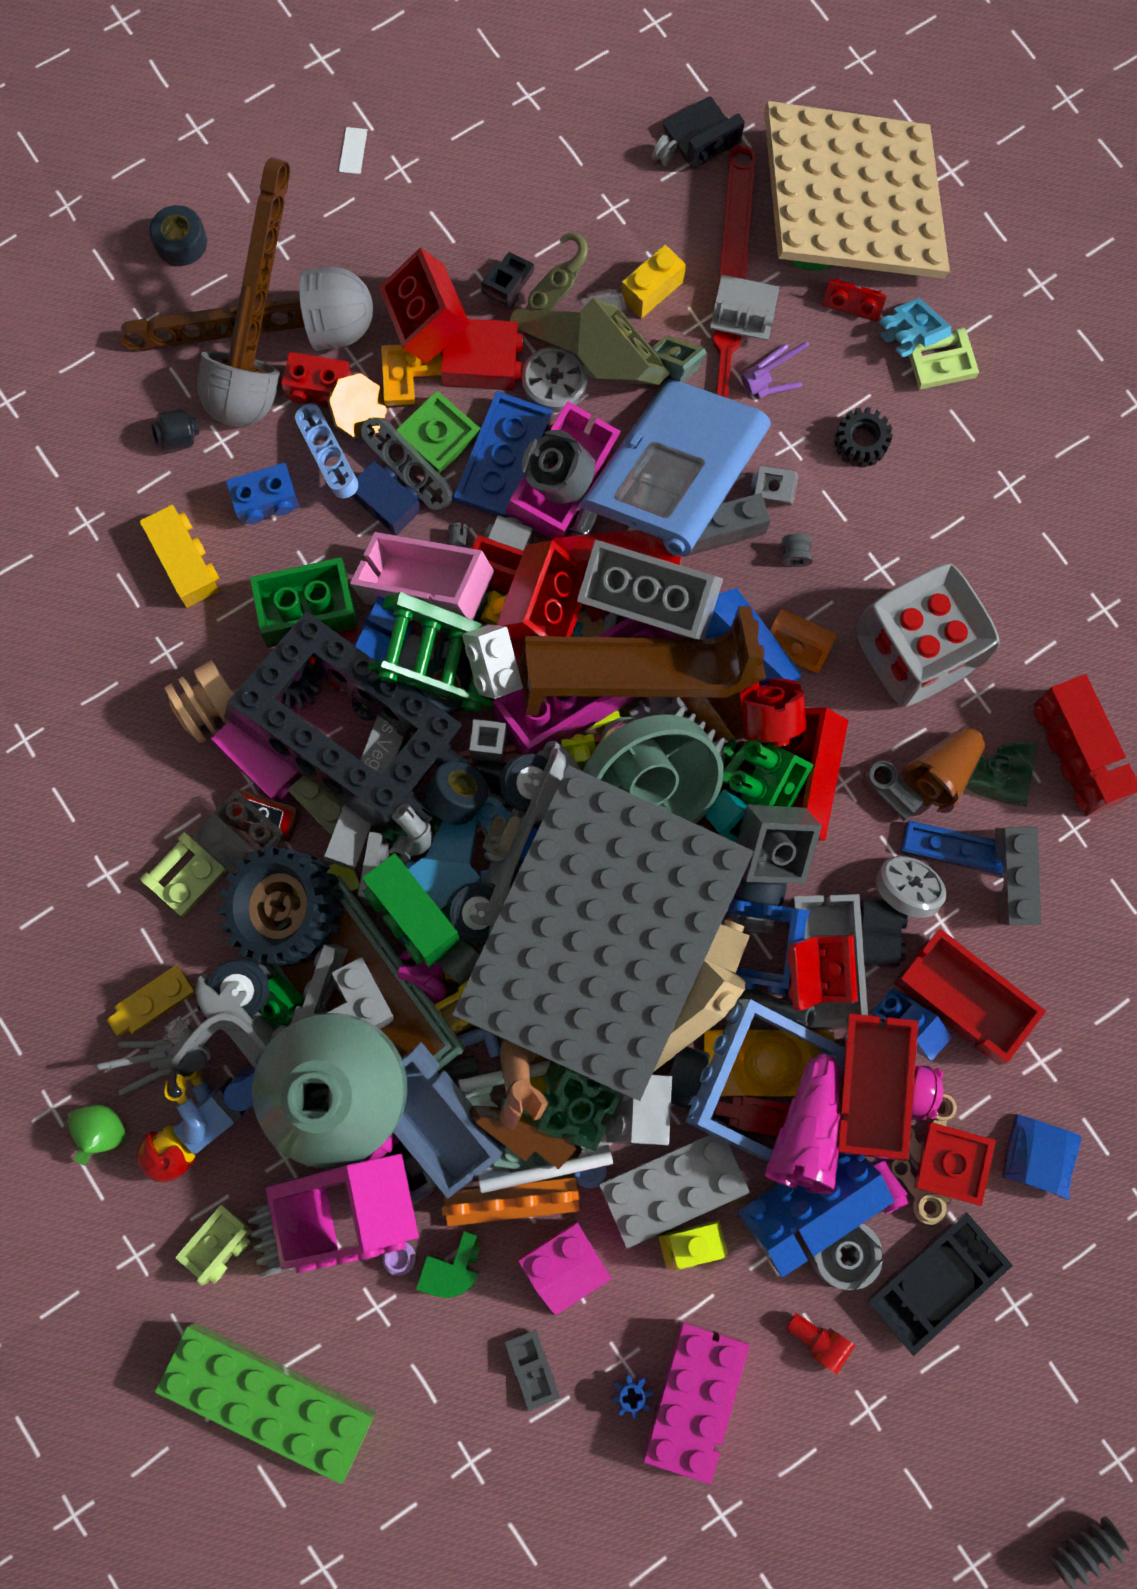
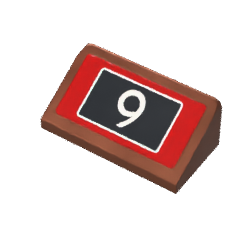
(282, 815)

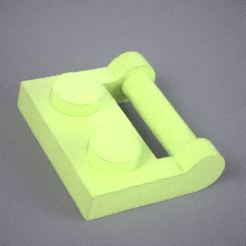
(945, 366)
(191, 882)

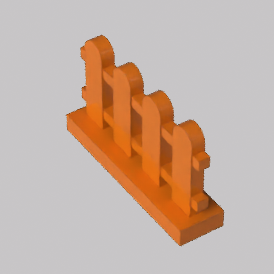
(512, 1202)

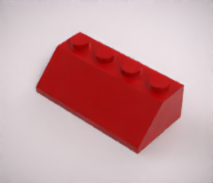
(823, 747)

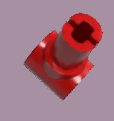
(826, 1345)

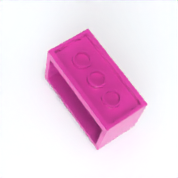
(378, 1206)

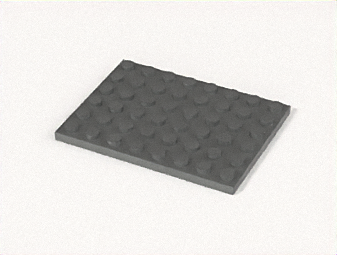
(603, 933)

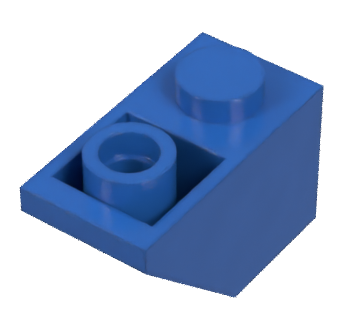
(931, 1032)

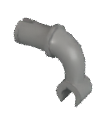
(418, 833)

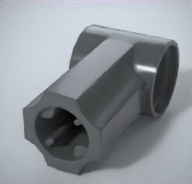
(895, 792)

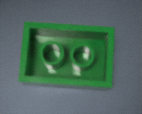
(314, 588)
(410, 912)

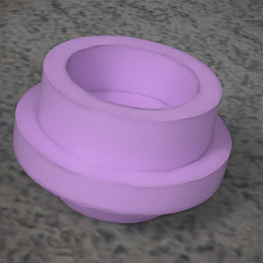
(399, 1261)

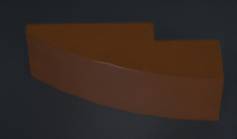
(524, 1137)

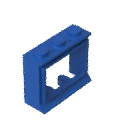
(797, 917)

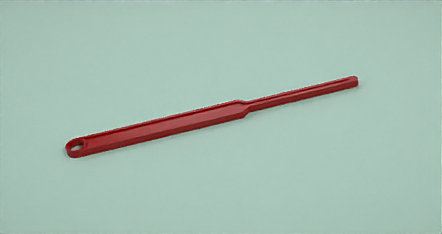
(734, 249)

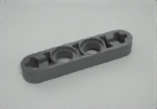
(405, 466)

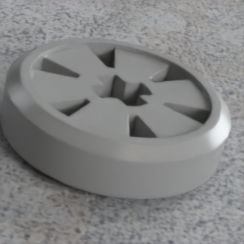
(538, 374)
(910, 886)

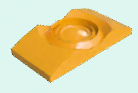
(767, 1062)

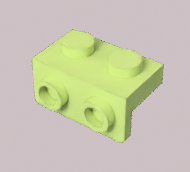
(214, 1245)

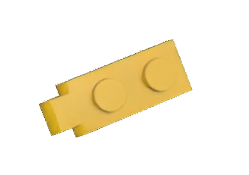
(151, 1002)

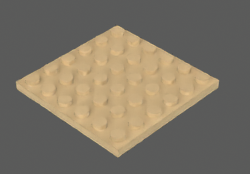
(855, 191)

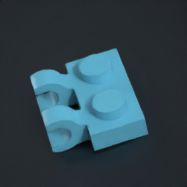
(920, 324)

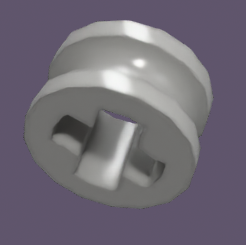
(664, 150)

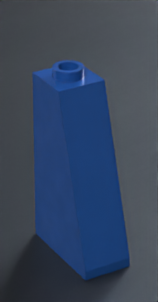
(776, 661)

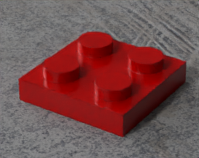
(955, 1164)

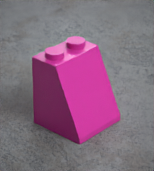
(256, 762)
(564, 1268)

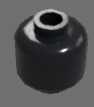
(174, 430)

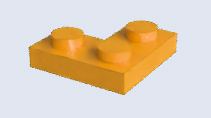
(399, 373)

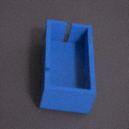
(817, 1216)

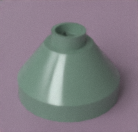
(661, 762)
(364, 1092)

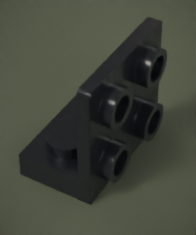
(704, 131)

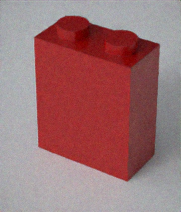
(484, 356)

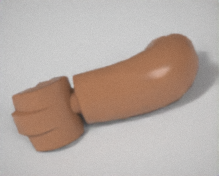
(520, 1094)

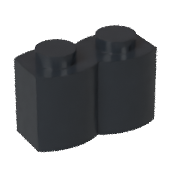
(882, 933)

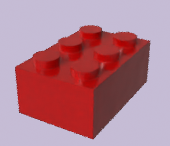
(423, 305)
(543, 593)

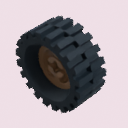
(257, 898)

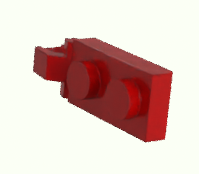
(754, 1114)

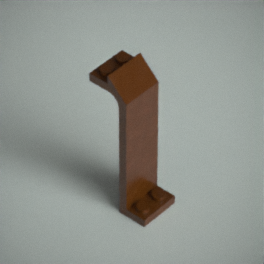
(642, 665)

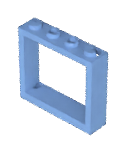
(726, 1050)

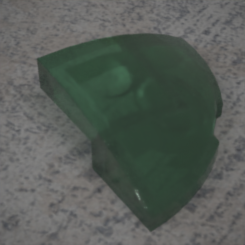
(1005, 774)

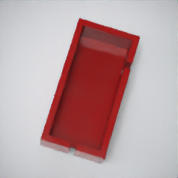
(1085, 745)
(970, 997)
(877, 1087)

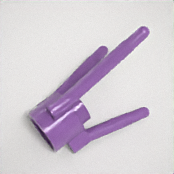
(758, 377)

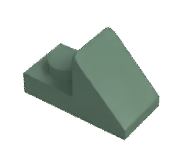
(680, 357)

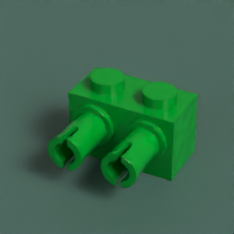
(775, 779)

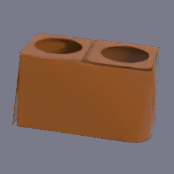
(707, 712)

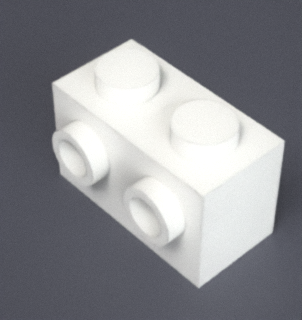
(492, 661)

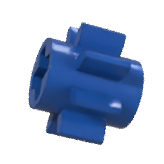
(623, 1391)

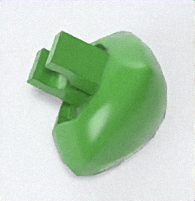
(95, 1131)

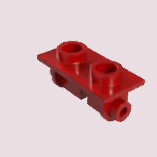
(853, 300)

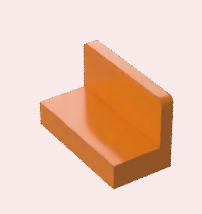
(803, 640)

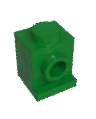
(281, 1002)

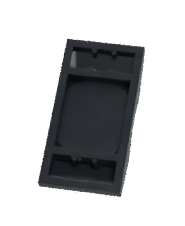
(939, 1283)

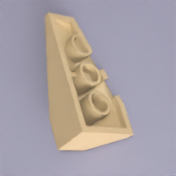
(707, 1003)

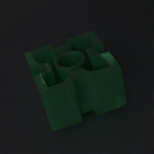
(575, 1106)

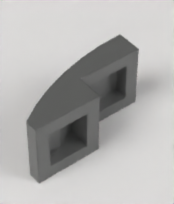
(532, 1371)

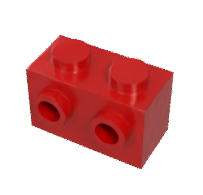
(312, 377)

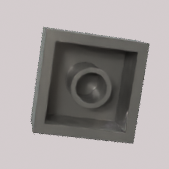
(781, 843)

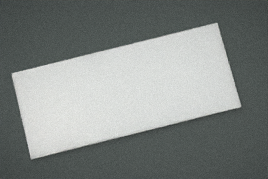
(353, 150)

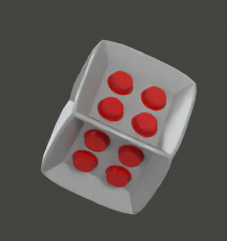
(927, 634)

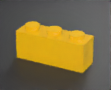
(181, 555)

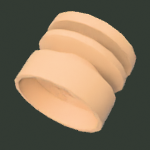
(202, 702)

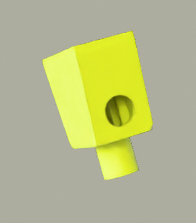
(693, 1245)

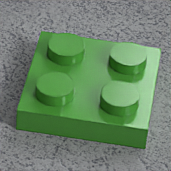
(439, 431)

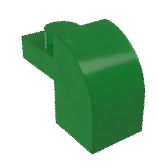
(450, 1278)

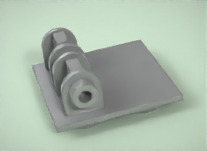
(744, 307)

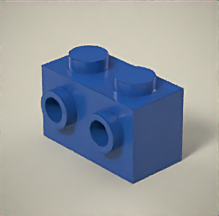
(262, 494)

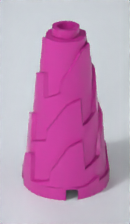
(807, 1143)

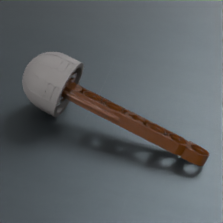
(331, 307)
(235, 384)

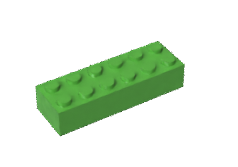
(266, 1402)

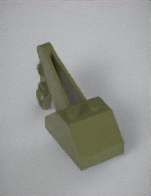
(598, 334)

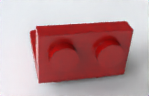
(822, 971)

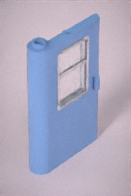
(682, 467)

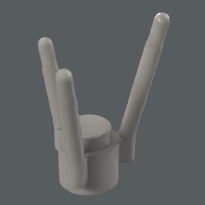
(159, 1058)

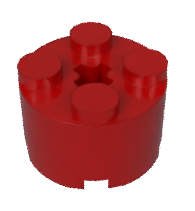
(773, 711)

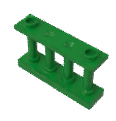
(433, 620)

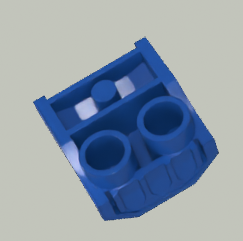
(1041, 1156)

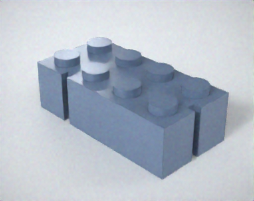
(440, 1126)

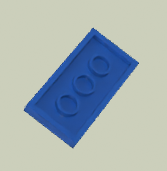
(498, 452)

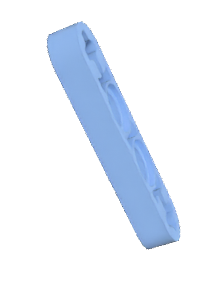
(326, 450)

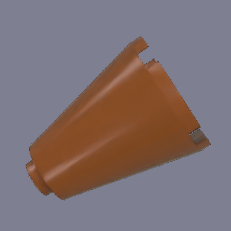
(945, 769)

